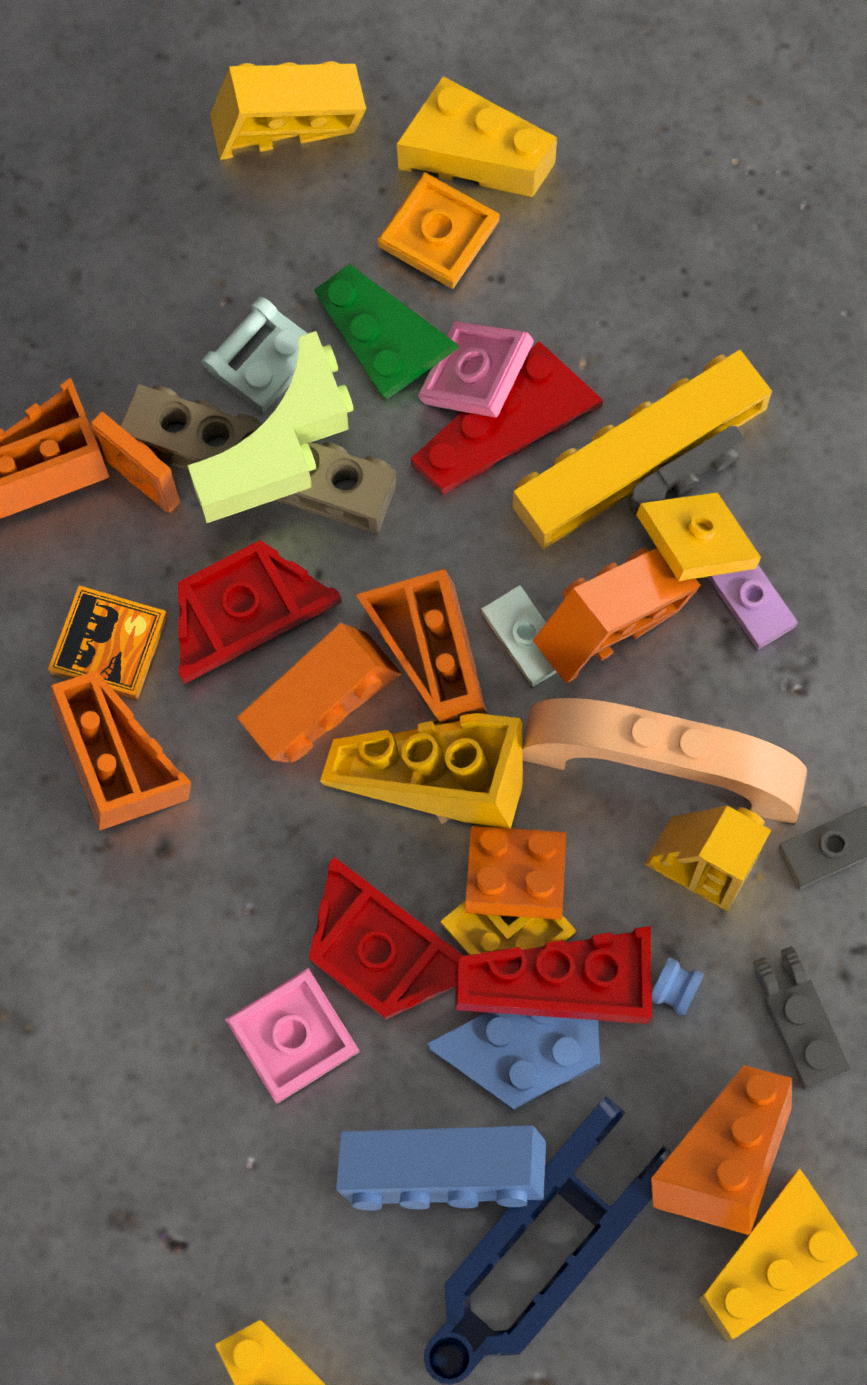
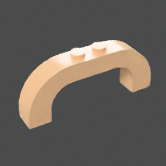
(669, 745)

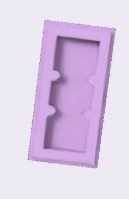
(754, 605)

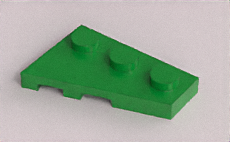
(382, 331)

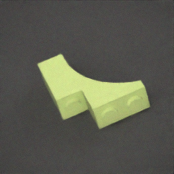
(277, 455)

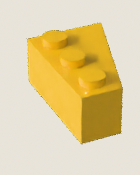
(284, 103)

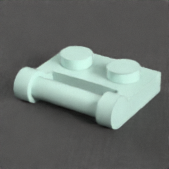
(269, 367)

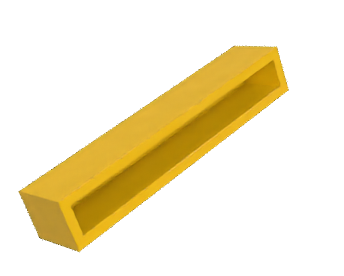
(621, 456)

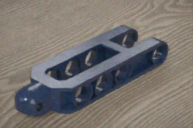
(468, 1339)

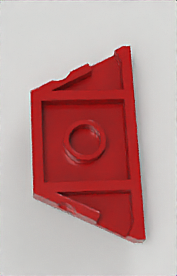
(243, 606)
(378, 946)

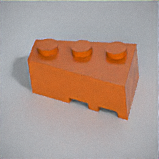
(48, 453)
(611, 608)
(430, 640)
(318, 693)
(113, 755)
(728, 1154)

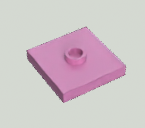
(479, 372)
(292, 1035)

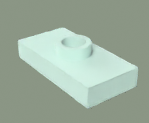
(516, 625)

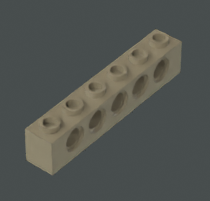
(359, 507)

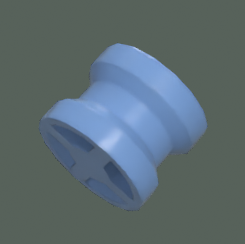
(676, 986)

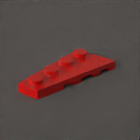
(539, 403)
(574, 980)

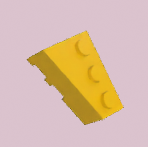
(477, 142)
(710, 851)
(782, 1257)
(263, 1358)

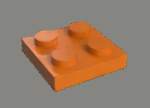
(516, 872)

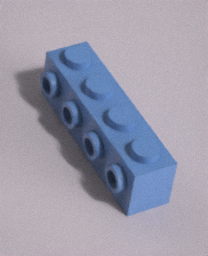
(442, 1166)

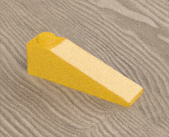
(449, 769)

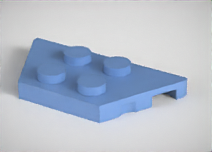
(520, 1054)

